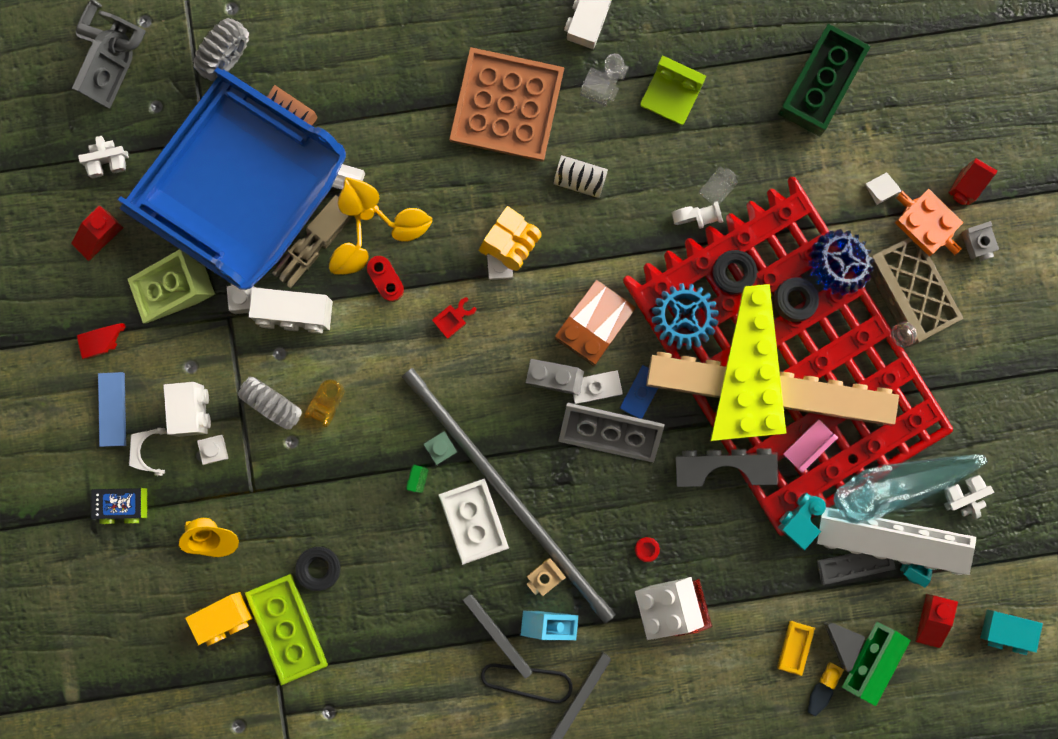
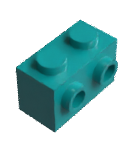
(1012, 631)

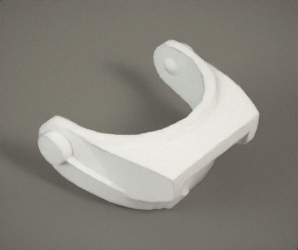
(135, 446)

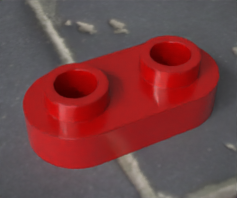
(385, 278)

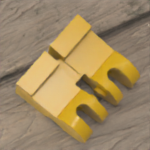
(510, 239)

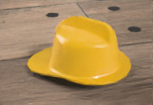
(207, 539)

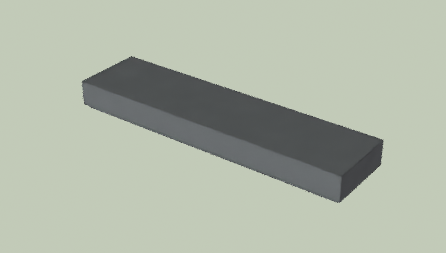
(498, 636)
(581, 696)

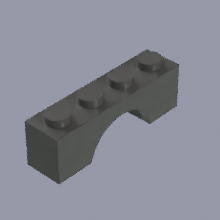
(759, 467)

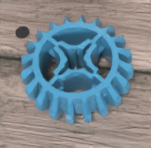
(691, 324)

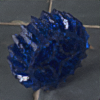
(848, 258)

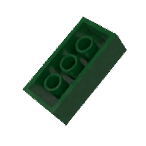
(824, 80)

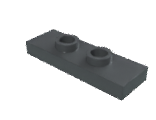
(851, 566)

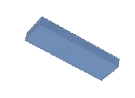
(112, 409)

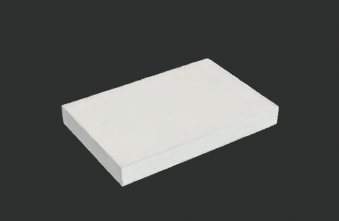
(473, 521)

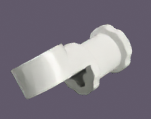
(703, 216)

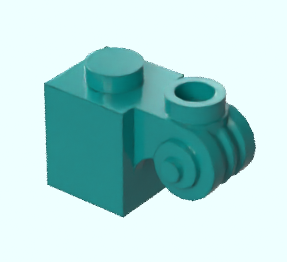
(798, 523)

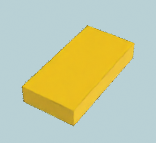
(795, 648)

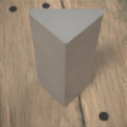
(611, 432)

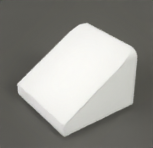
(882, 188)

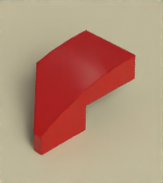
(99, 340)

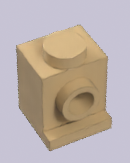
(555, 576)

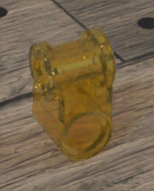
(324, 403)

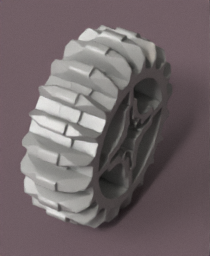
(221, 48)
(269, 403)

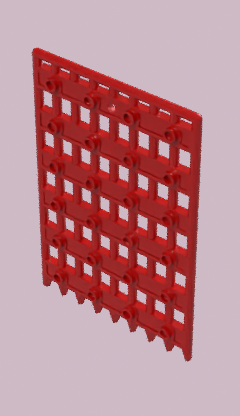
(821, 362)

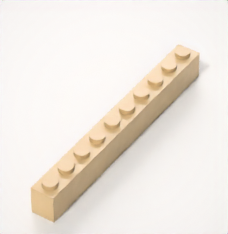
(797, 394)

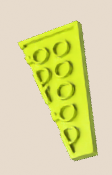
(751, 384)

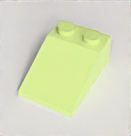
(170, 286)

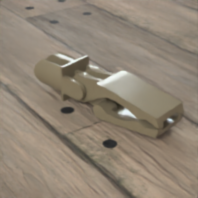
(323, 231)

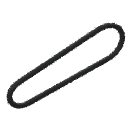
(523, 693)

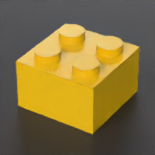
(216, 619)

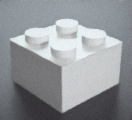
(186, 409)
(669, 608)

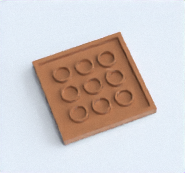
(506, 104)

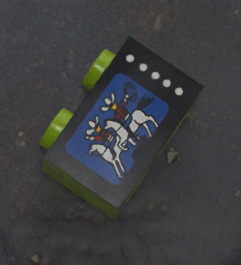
(118, 504)

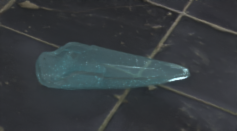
(895, 486)

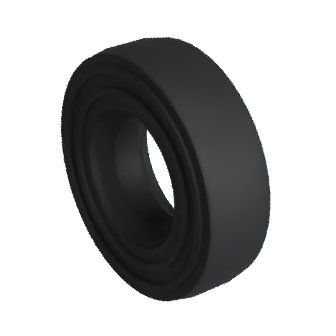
(740, 258)
(806, 289)
(304, 561)

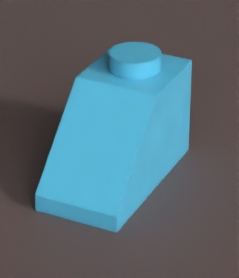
(549, 625)

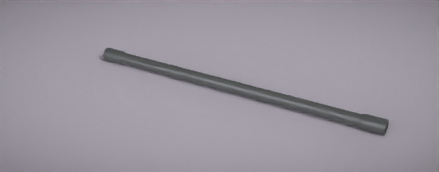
(596, 602)

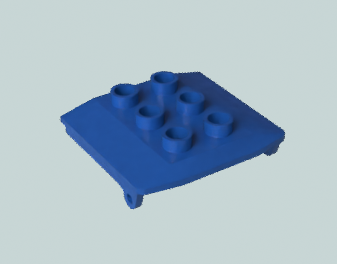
(236, 181)

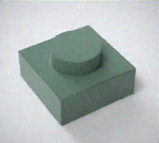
(440, 448)

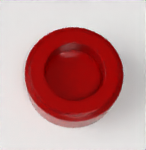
(647, 549)

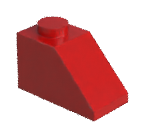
(972, 182)
(96, 232)
(936, 620)

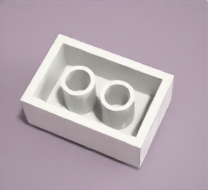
(290, 310)

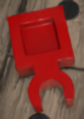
(451, 320)

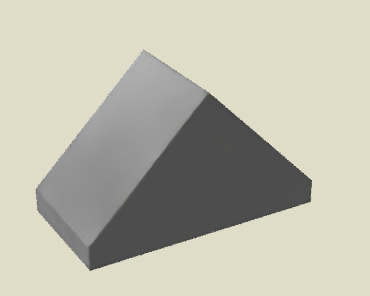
(845, 643)

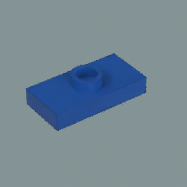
(639, 395)

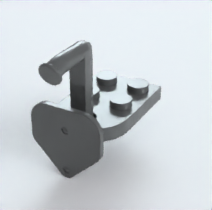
(108, 55)

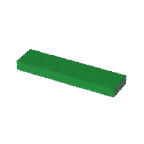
(417, 479)

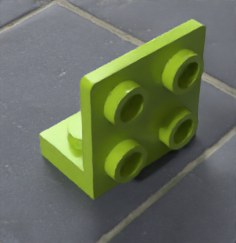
(673, 90)

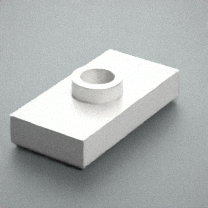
(599, 387)

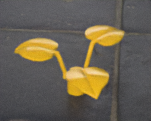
(361, 200)

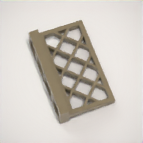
(894, 294)

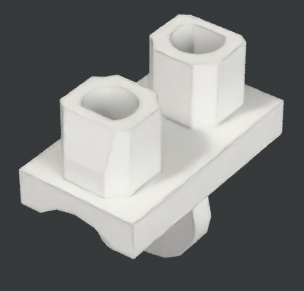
(102, 154)
(977, 491)

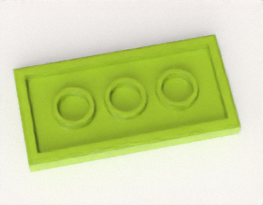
(286, 629)

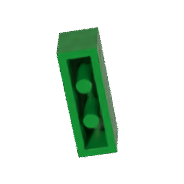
(876, 663)

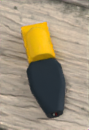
(823, 690)

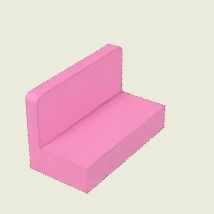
(810, 445)

